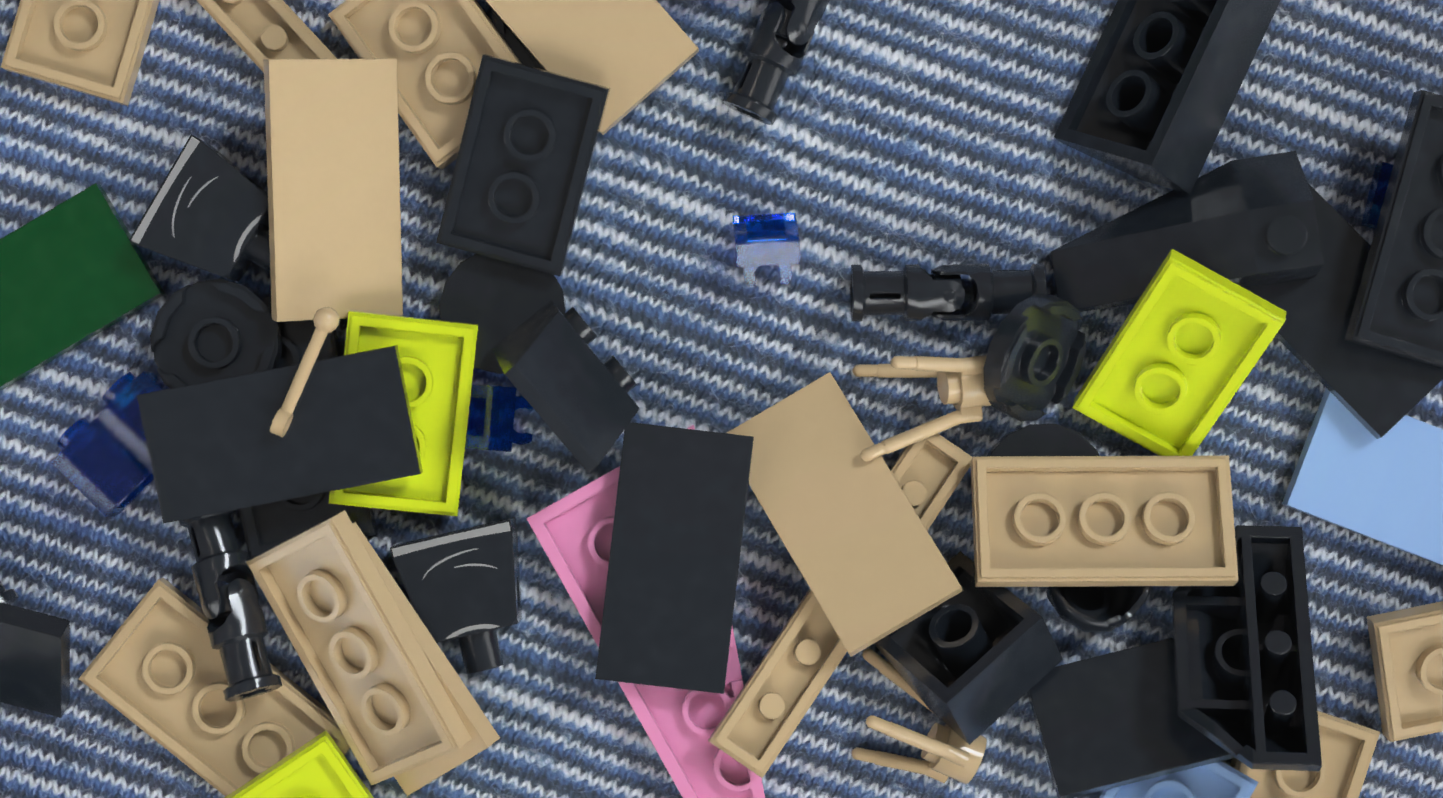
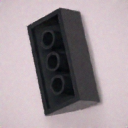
(1164, 85)

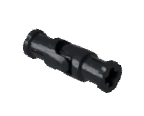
(770, 64)
(920, 294)
(231, 610)

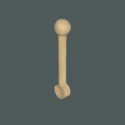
(325, 321)

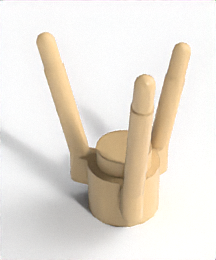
(958, 383)
(942, 747)

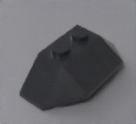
(1250, 657)

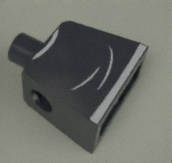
(208, 215)
(465, 587)

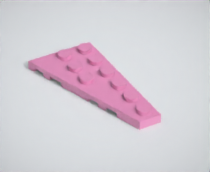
(677, 721)

